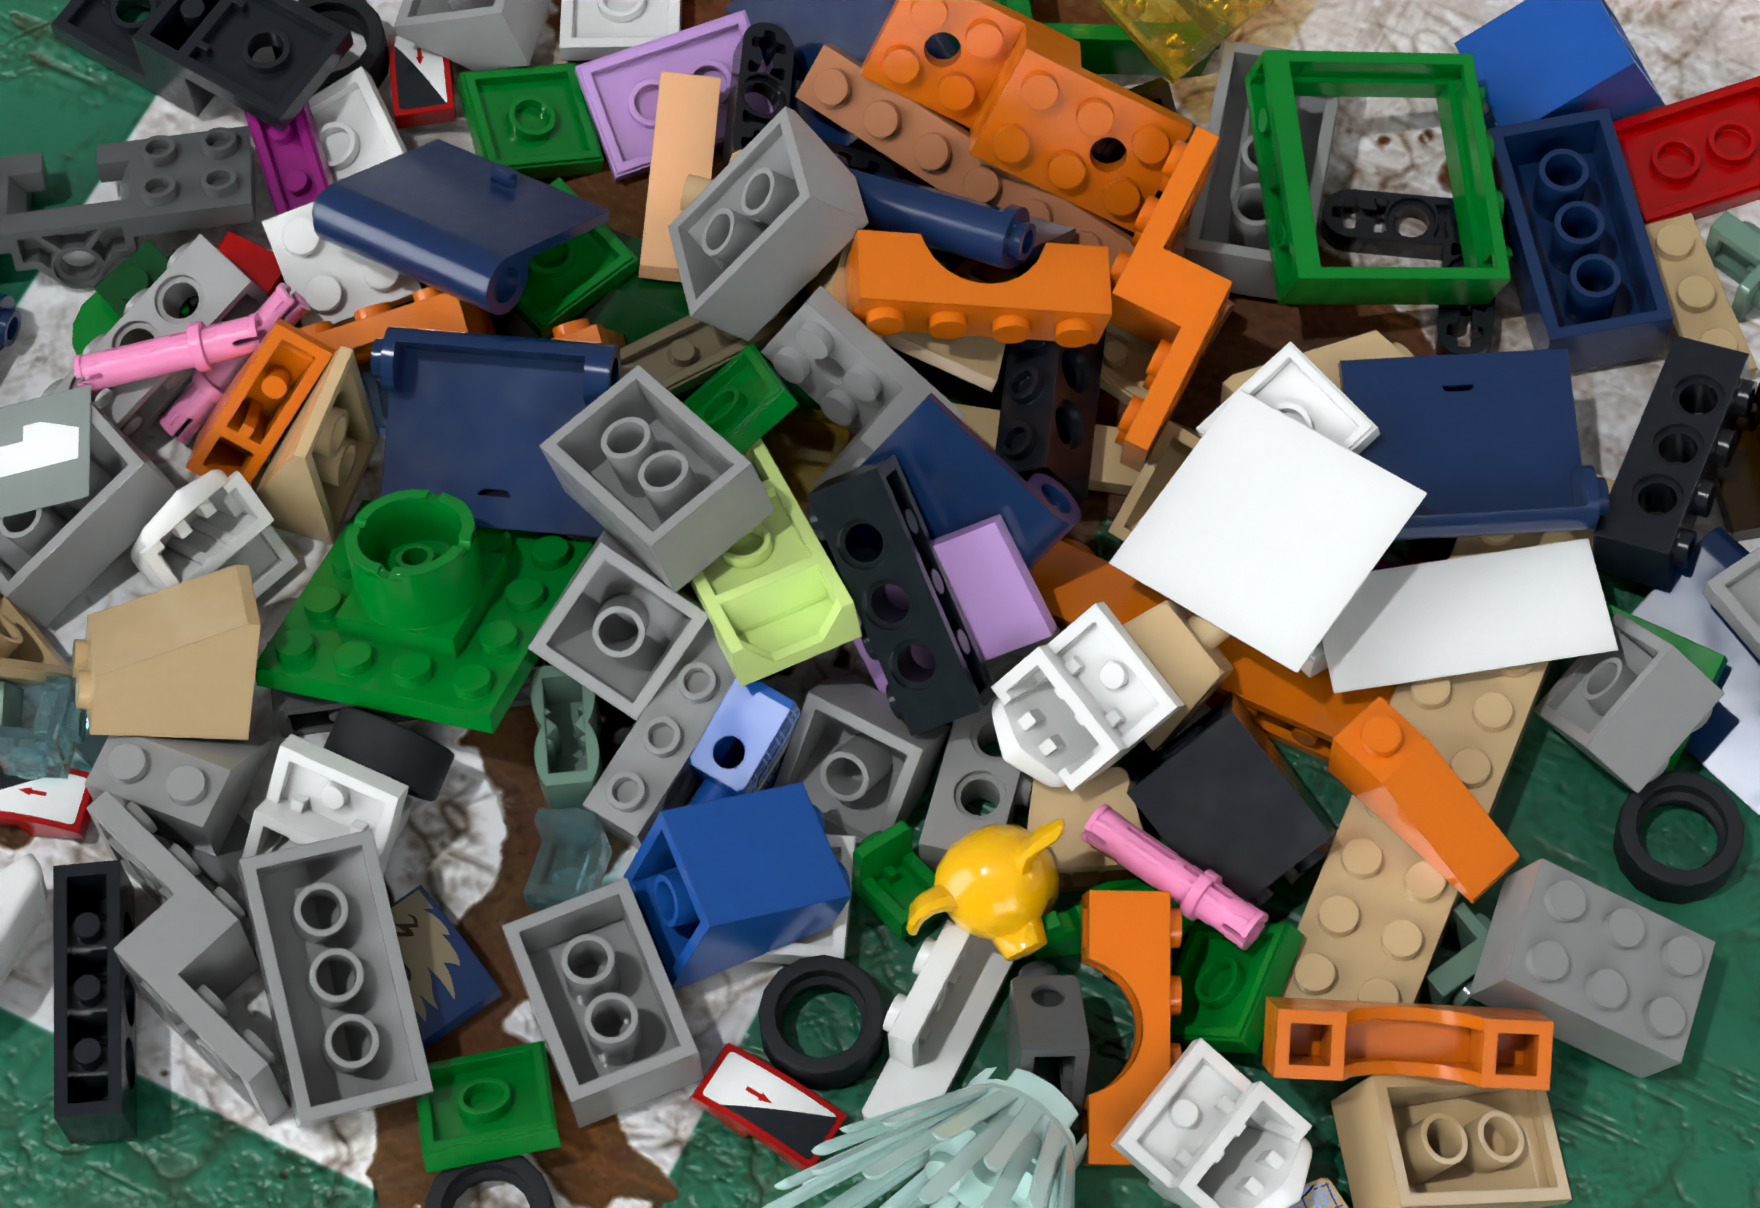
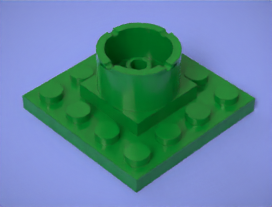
(422, 613)

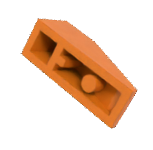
(259, 402)
(1420, 798)

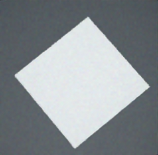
(1268, 529)

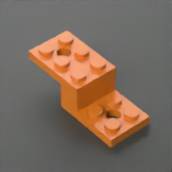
(1028, 102)
(1166, 296)
(435, 311)

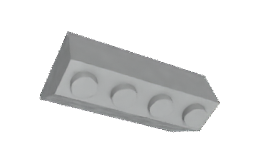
(334, 978)

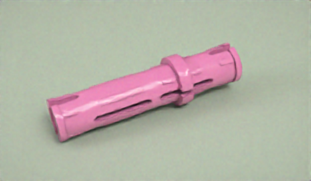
(194, 348)
(199, 399)
(1195, 891)

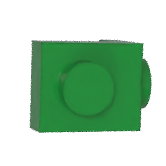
(891, 876)

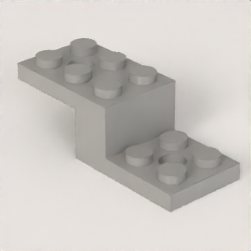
(848, 375)
(190, 955)

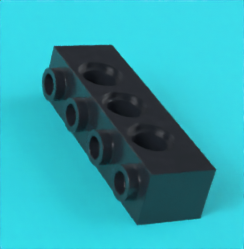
(1692, 381)
(1050, 409)
(881, 497)
(93, 1003)

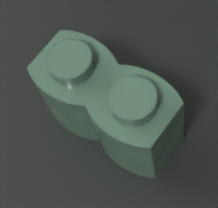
(567, 738)

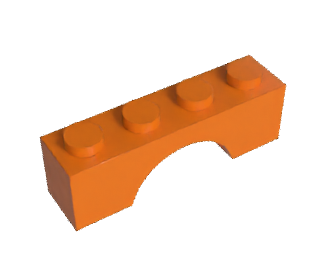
(903, 288)
(1130, 942)
(1426, 1040)

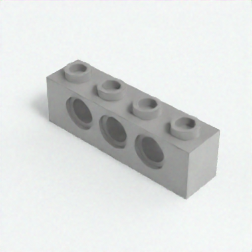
(154, 312)
(652, 763)
(972, 775)

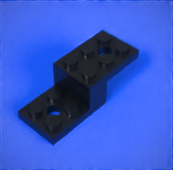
(207, 50)

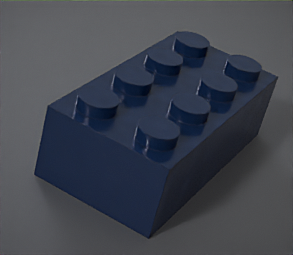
(1579, 241)

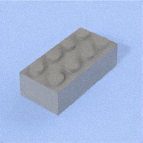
(1228, 219)

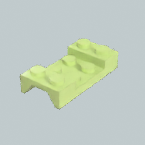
(775, 589)

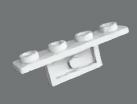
(938, 1018)

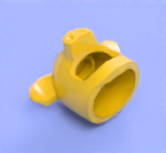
(996, 886)

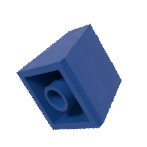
(1558, 62)
(736, 880)

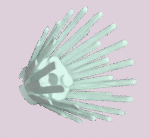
(978, 1147)

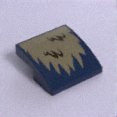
(440, 967)

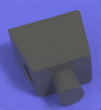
(1049, 1021)

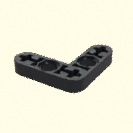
(775, 84)
(1436, 243)

